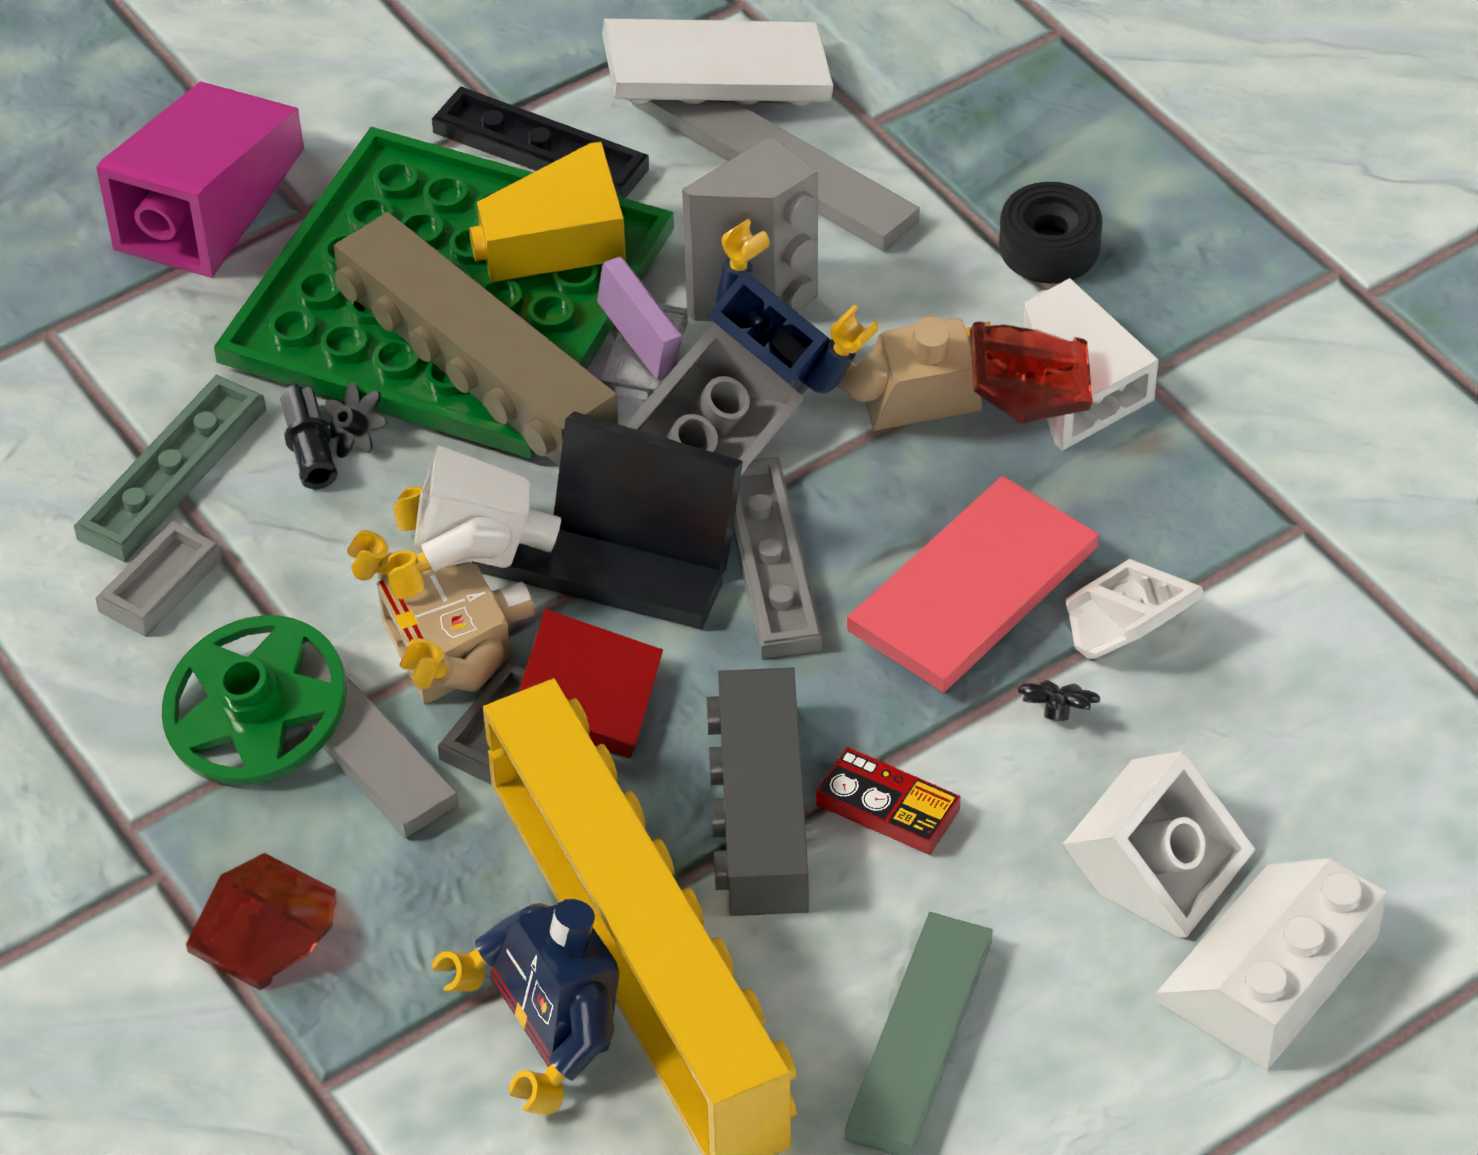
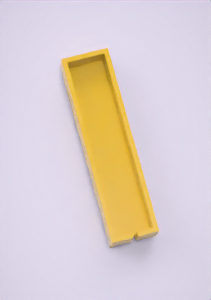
(672, 977)

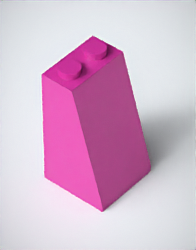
(198, 176)

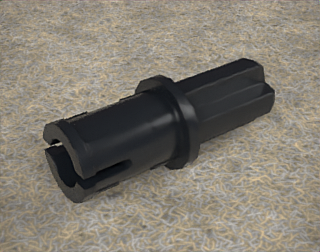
(308, 437)

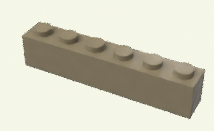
(468, 334)

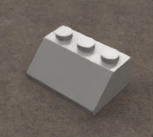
(778, 197)
(719, 400)

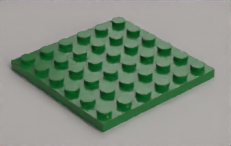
(311, 335)

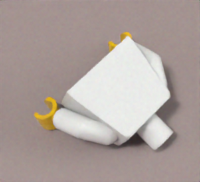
(465, 514)

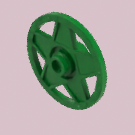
(254, 700)

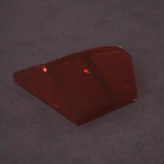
(1030, 371)
(262, 920)

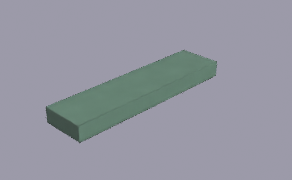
(170, 468)
(919, 1035)

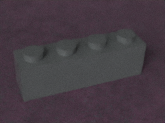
(762, 792)

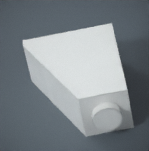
(1120, 366)

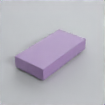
(639, 317)

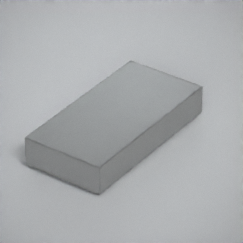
(159, 578)

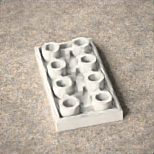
(716, 61)

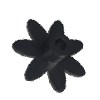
(354, 419)
(1058, 699)

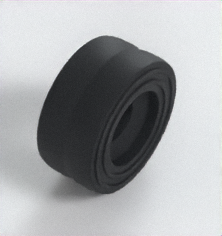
(1046, 256)

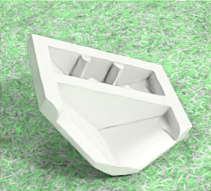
(1126, 606)

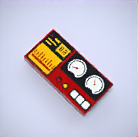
(888, 800)

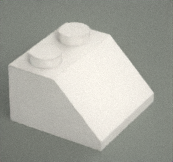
(1160, 843)

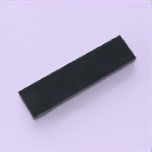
(529, 137)
(617, 577)

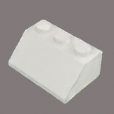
(1276, 956)

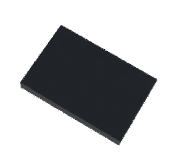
(646, 491)

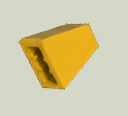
(551, 219)

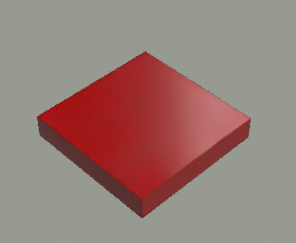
(600, 670)

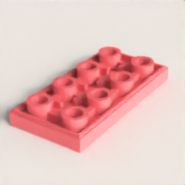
(972, 583)

